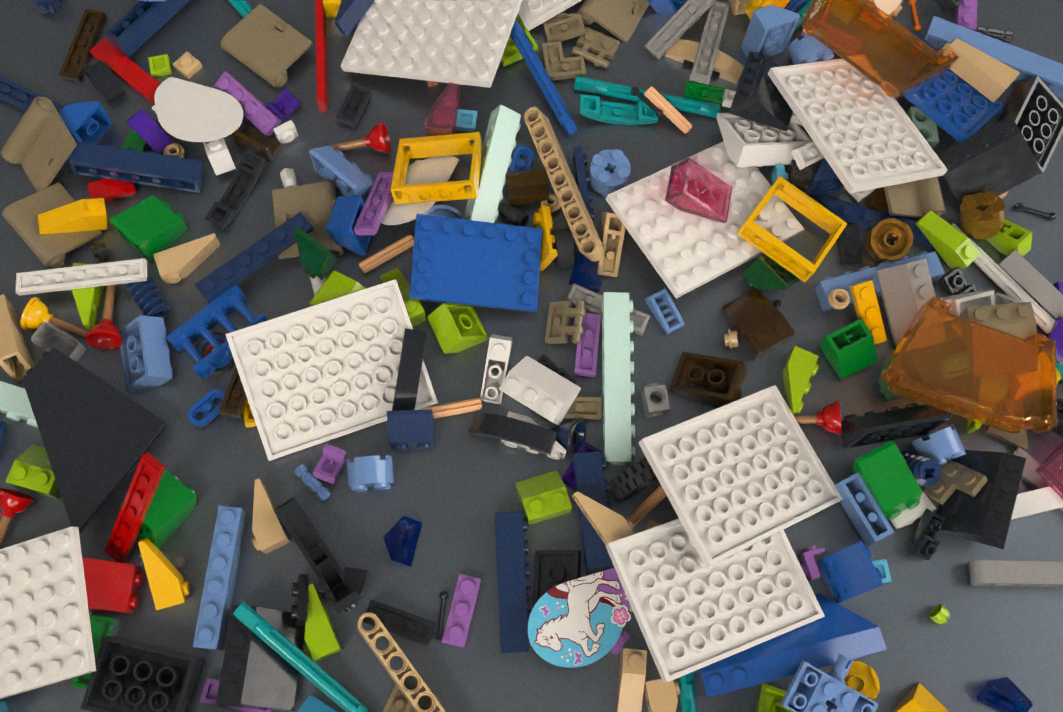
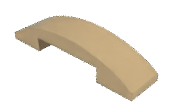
(724, 64)

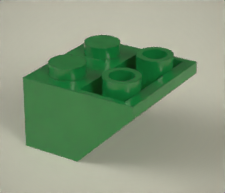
(850, 349)

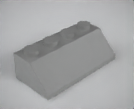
(904, 292)

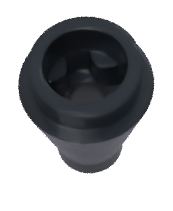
(513, 215)

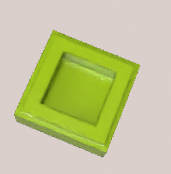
(160, 65)

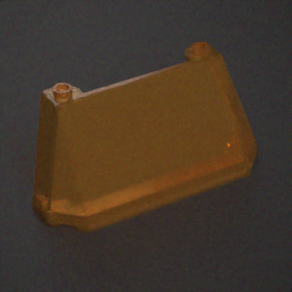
(875, 44)
(975, 371)

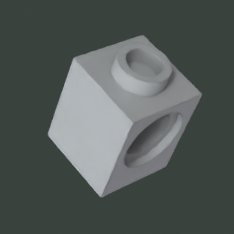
(655, 409)

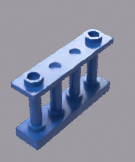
(203, 321)

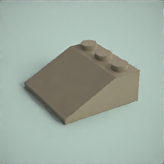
(1010, 318)

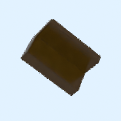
(257, 143)
(527, 186)

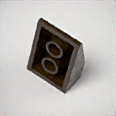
(758, 323)
(709, 379)

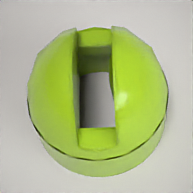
(939, 614)

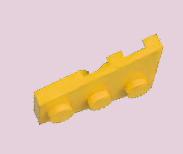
(543, 220)

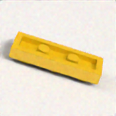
(868, 309)

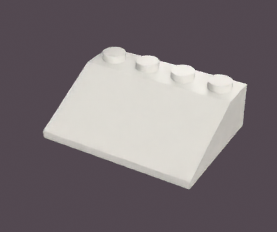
(759, 144)

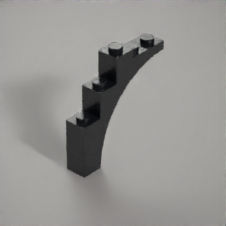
(322, 561)

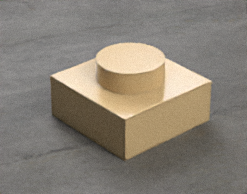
(187, 65)

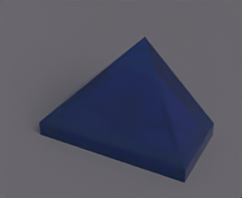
(584, 274)
(402, 540)
(1004, 696)

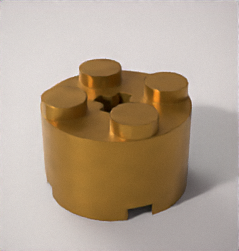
(982, 215)
(889, 228)

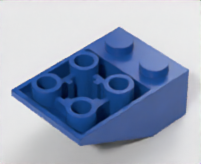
(850, 572)

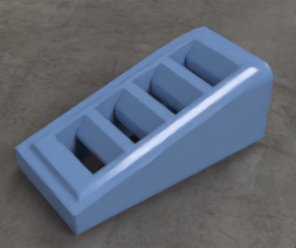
(667, 300)

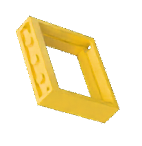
(435, 147)
(777, 249)

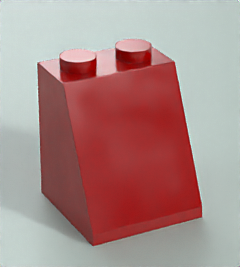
(112, 585)

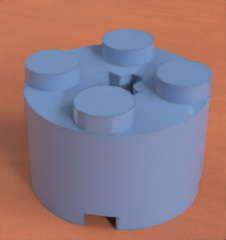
(808, 51)
(609, 171)
(940, 445)
(370, 472)

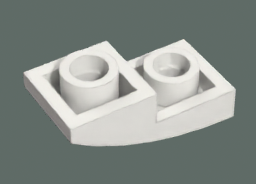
(909, 516)

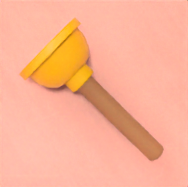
(38, 313)

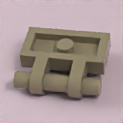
(596, 43)
(559, 322)

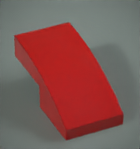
(110, 189)

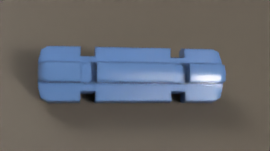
(312, 483)

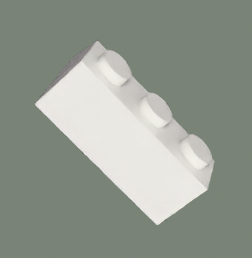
(540, 389)

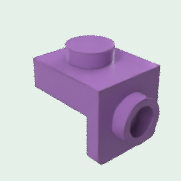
(330, 464)
(808, 562)

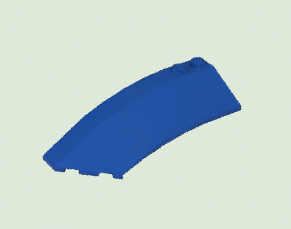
(781, 656)

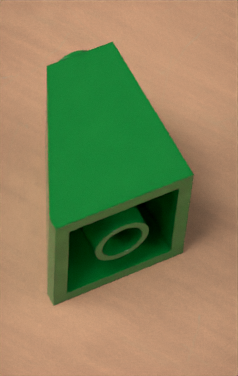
(149, 226)
(888, 480)
(167, 509)

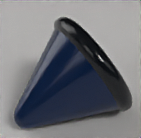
(571, 434)

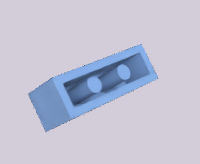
(863, 510)

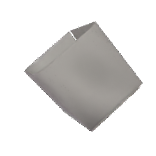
(48, 330)

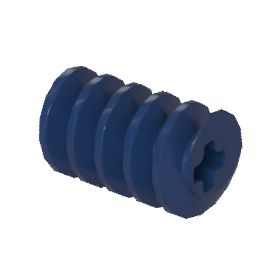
(148, 297)
(923, 469)

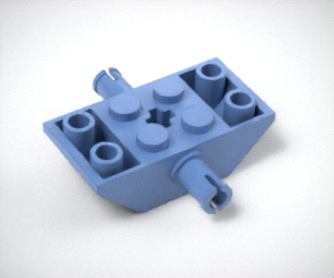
(822, 692)

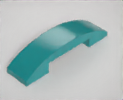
(616, 112)

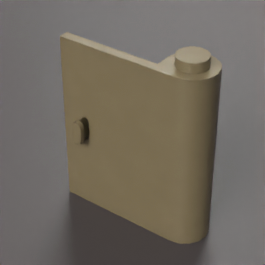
(614, 15)
(262, 46)
(39, 143)
(915, 198)
(315, 204)
(47, 247)

